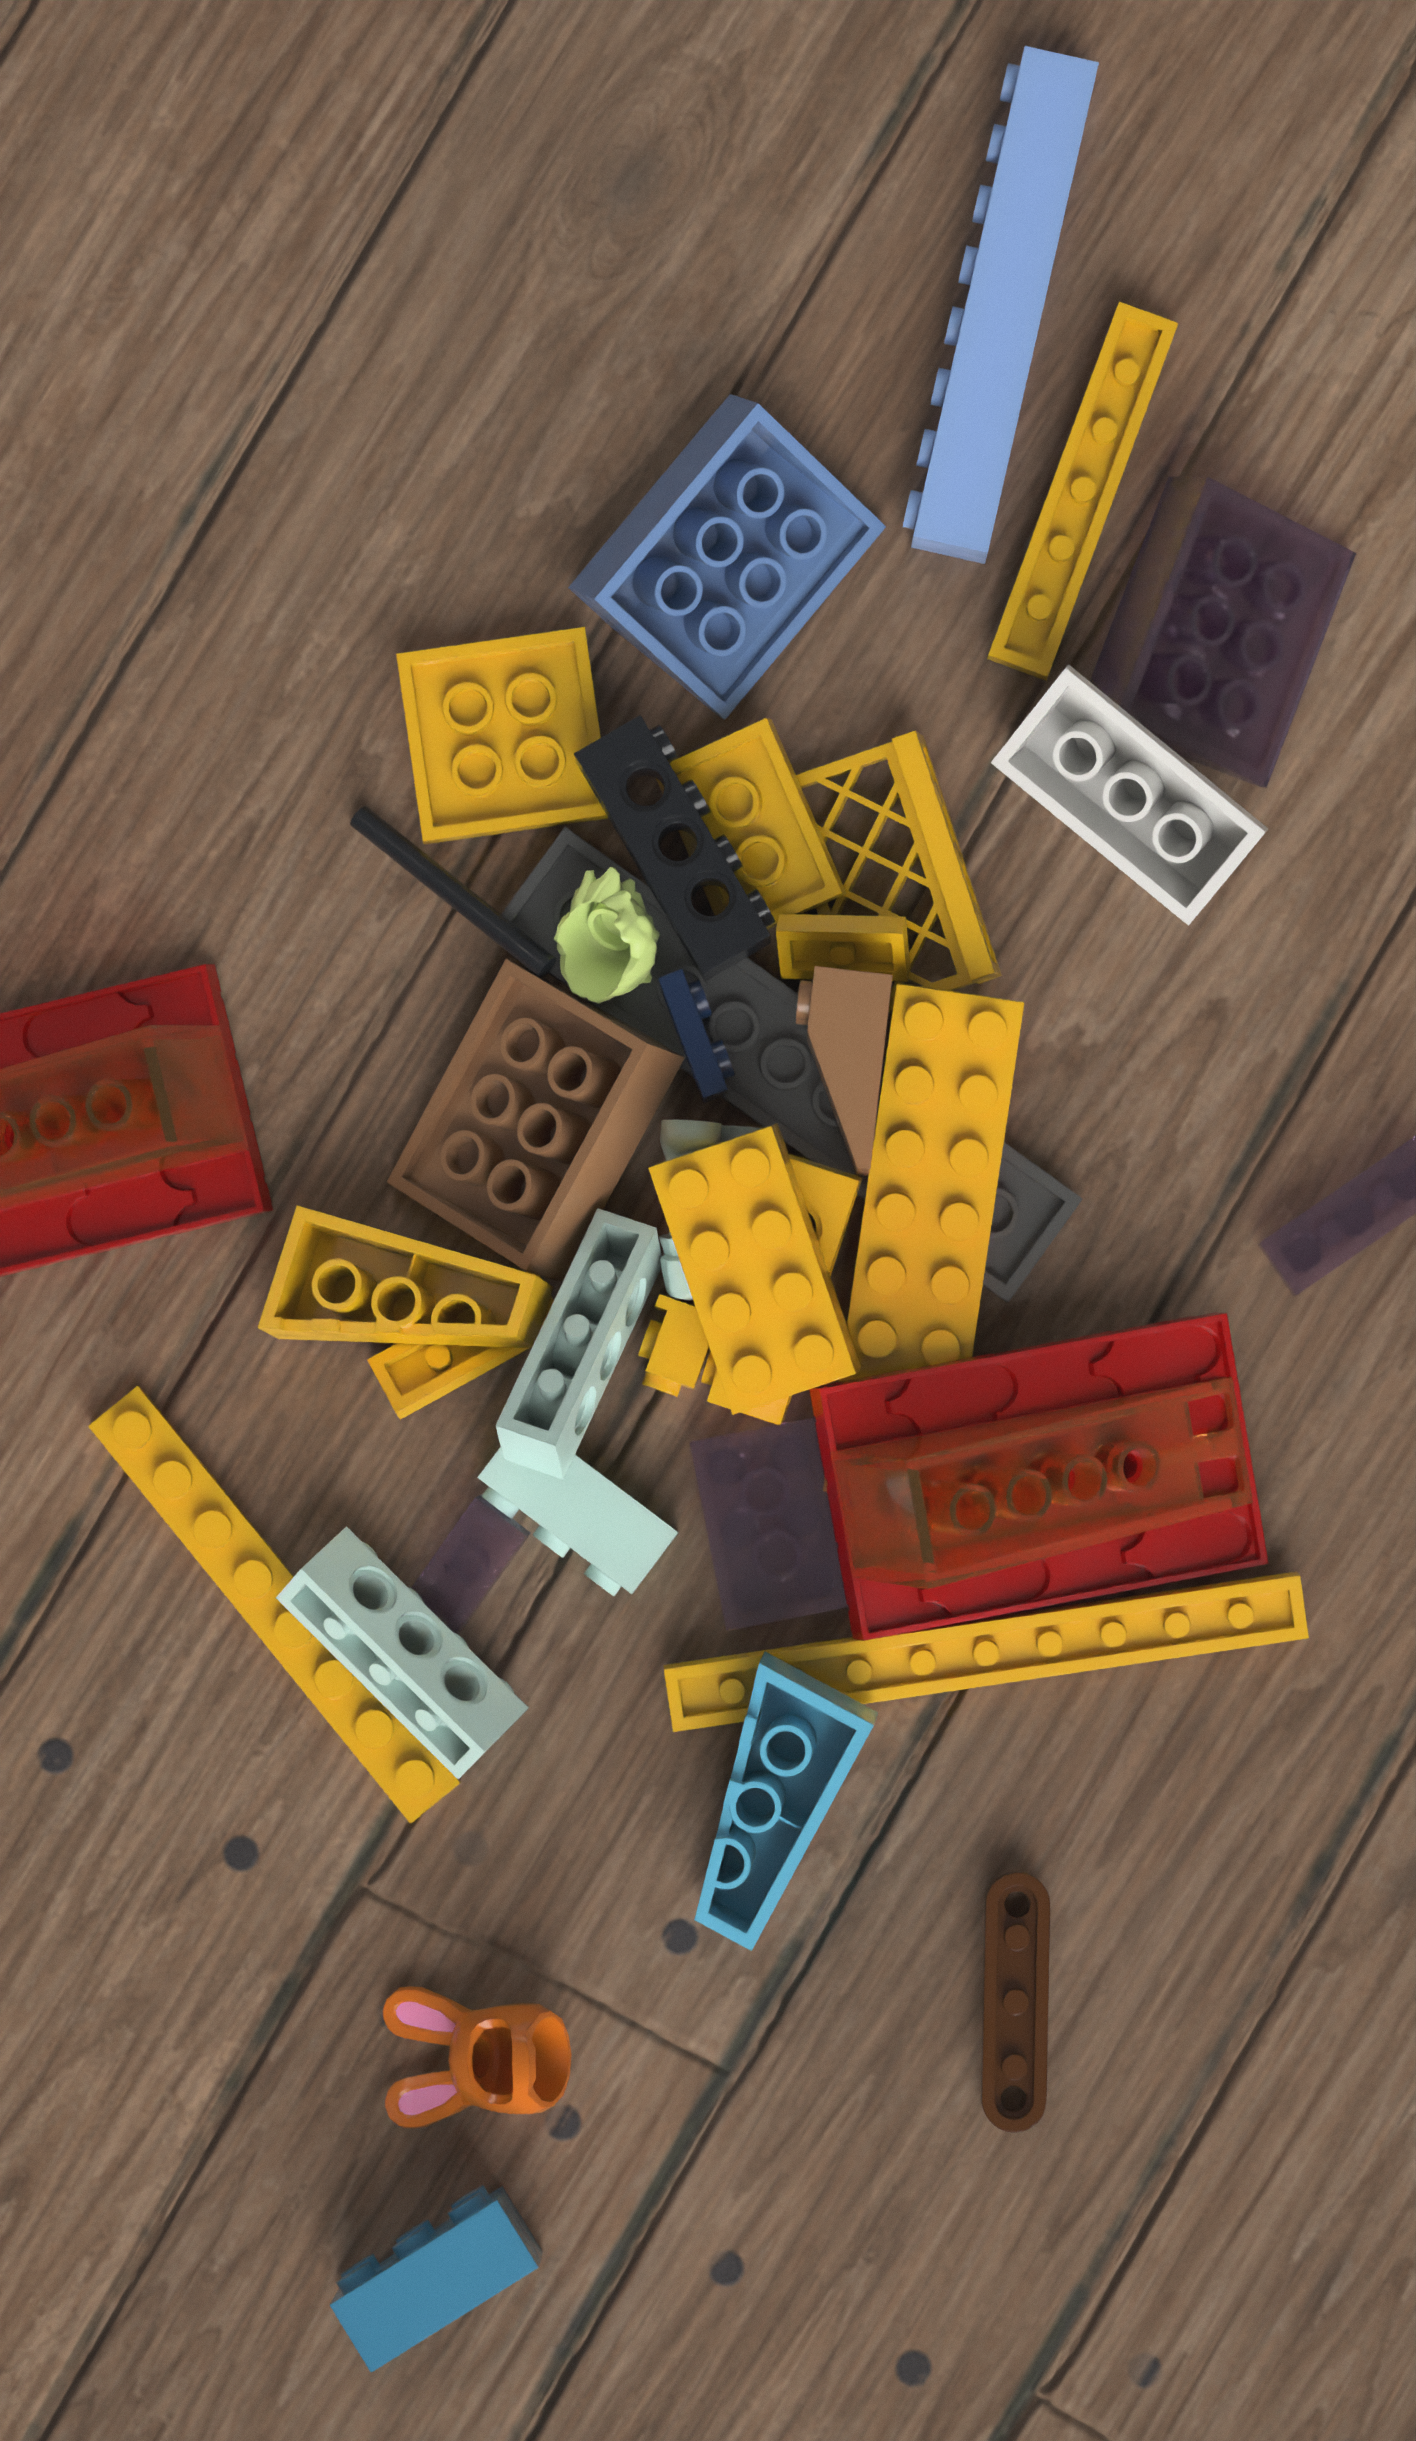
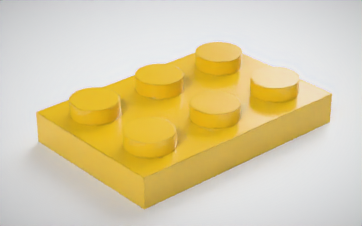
(765, 819)

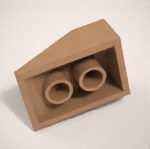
(847, 1040)

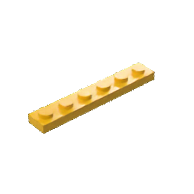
(1082, 491)

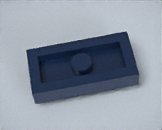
(687, 1009)

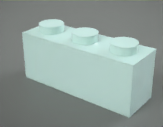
(584, 1515)

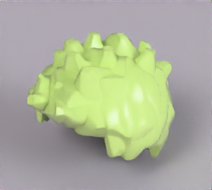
(606, 938)

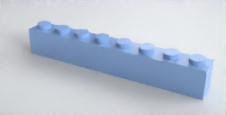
(1003, 304)

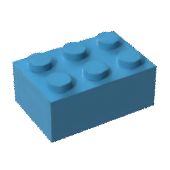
(434, 2275)

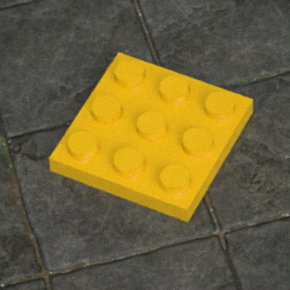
(500, 734)

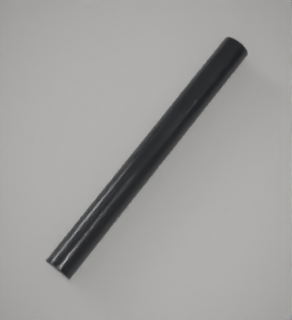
(453, 891)

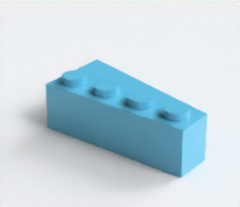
(783, 1781)

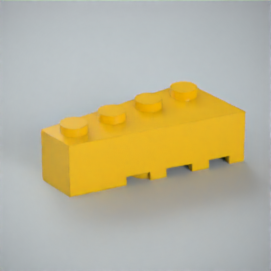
(386, 1288)

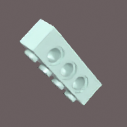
(579, 1344)
(402, 1652)

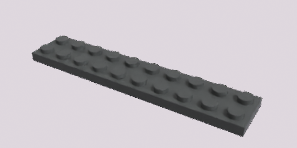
(773, 1060)

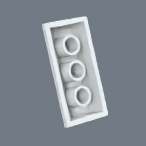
(1129, 795)

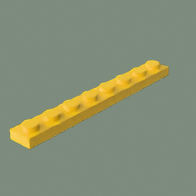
(251, 1580)

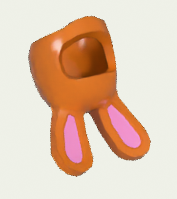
(498, 2058)

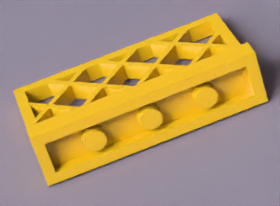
(933, 843)

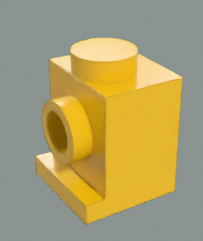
(674, 1347)

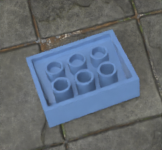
(728, 555)

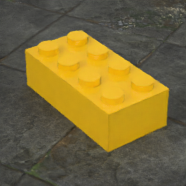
(755, 1269)

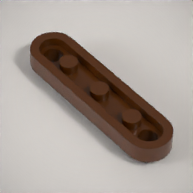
(1015, 2002)

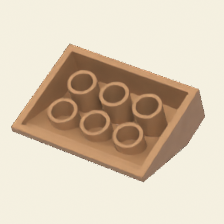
(534, 1121)

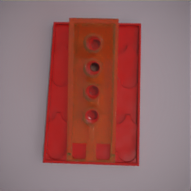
(122, 1120)
(1039, 1475)

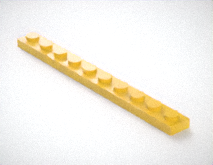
(1007, 1647)

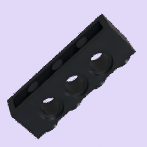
(610, 769)

